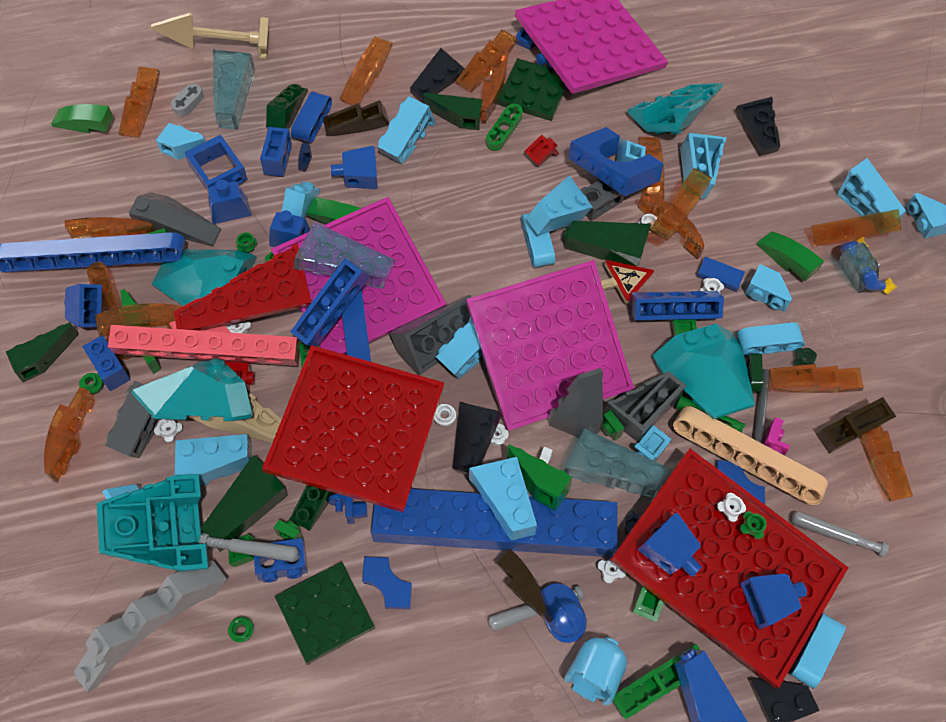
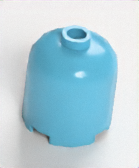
(598, 669)

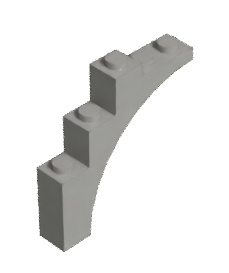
(143, 616)

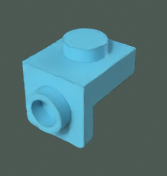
(653, 443)

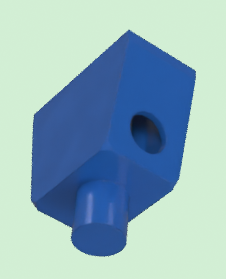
(358, 168)
(227, 202)
(286, 227)
(82, 304)
(672, 547)
(772, 597)

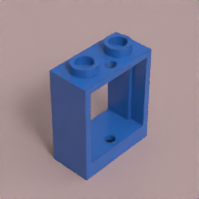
(209, 151)

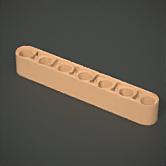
(751, 455)

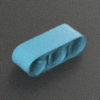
(539, 246)
(770, 338)
(818, 651)

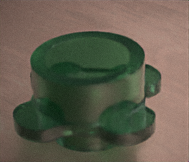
(806, 353)

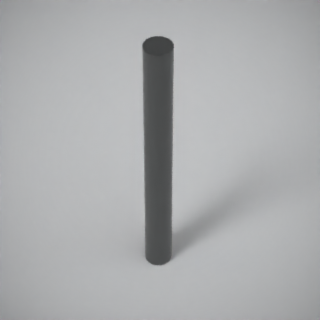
(761, 407)

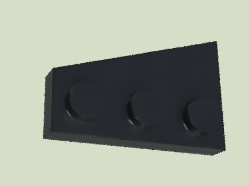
(437, 75)
(760, 124)
(473, 436)

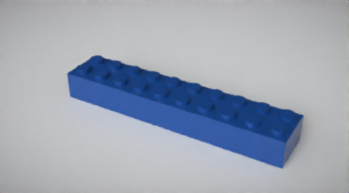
(469, 522)

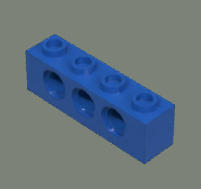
(330, 303)
(677, 305)

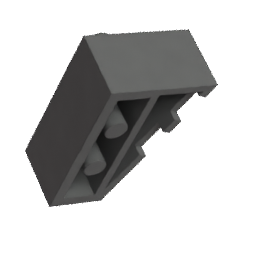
(647, 404)
(132, 427)

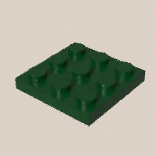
(534, 89)
(324, 613)

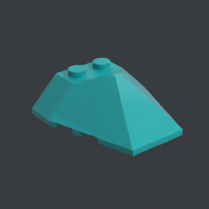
(674, 110)
(200, 273)
(710, 367)
(198, 390)
(155, 525)

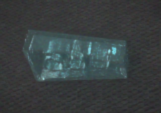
(231, 82)
(326, 249)
(614, 466)

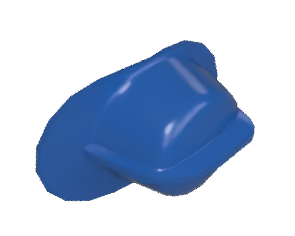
(567, 613)

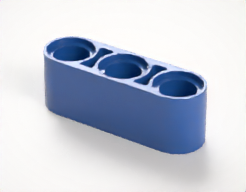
(311, 117)

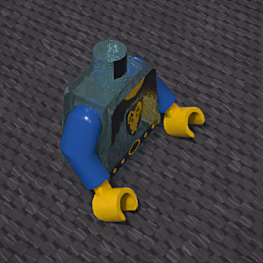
(862, 267)

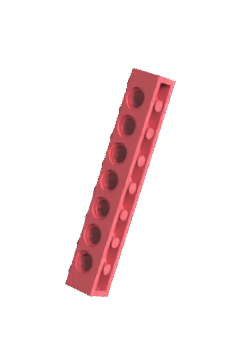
(204, 345)

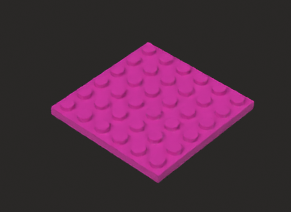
(590, 41)
(409, 289)
(544, 337)

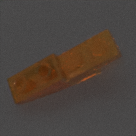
(856, 227)
(61, 438)

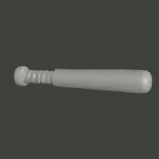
(822, 527)
(261, 549)
(520, 614)

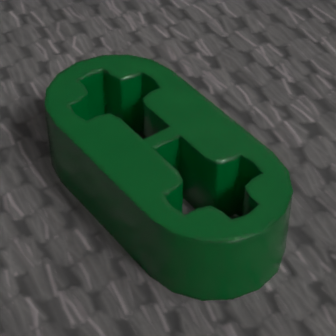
(755, 371)

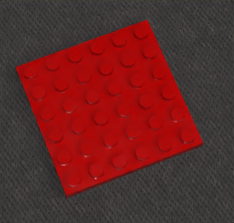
(355, 428)

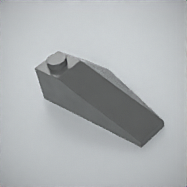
(175, 217)
(423, 337)
(582, 405)

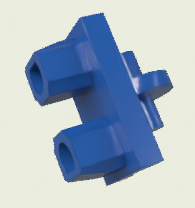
(353, 509)

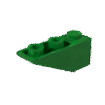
(542, 480)

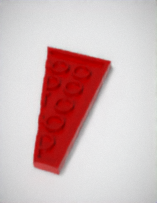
(253, 294)

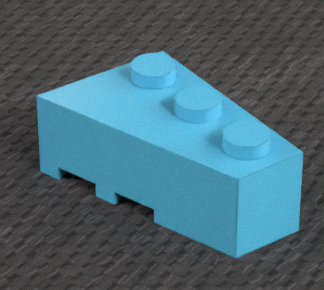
(405, 130)
(703, 154)
(868, 192)
(559, 208)
(462, 351)
(212, 456)
(506, 494)

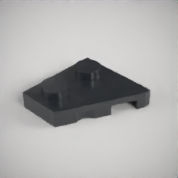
(784, 703)

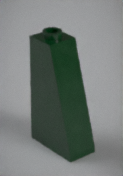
(608, 240)
(244, 502)

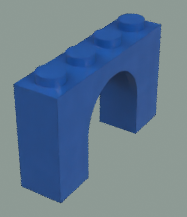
(624, 177)

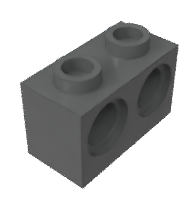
(601, 198)

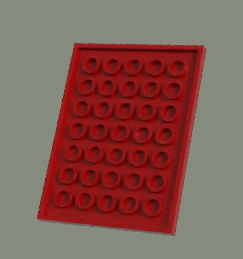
(728, 557)

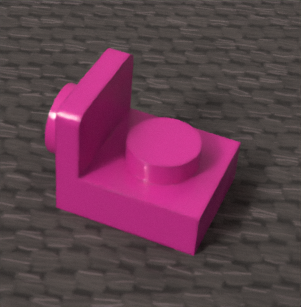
(774, 435)

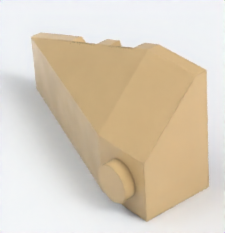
(261, 426)

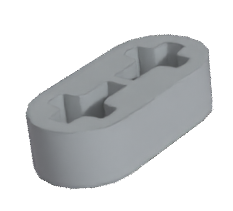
(187, 100)

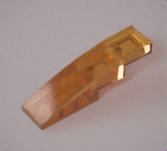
(481, 64)
(366, 71)
(493, 87)
(139, 102)
(106, 227)
(816, 380)
(886, 464)

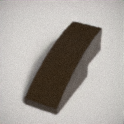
(356, 119)
(856, 425)
(525, 584)

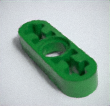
(504, 135)

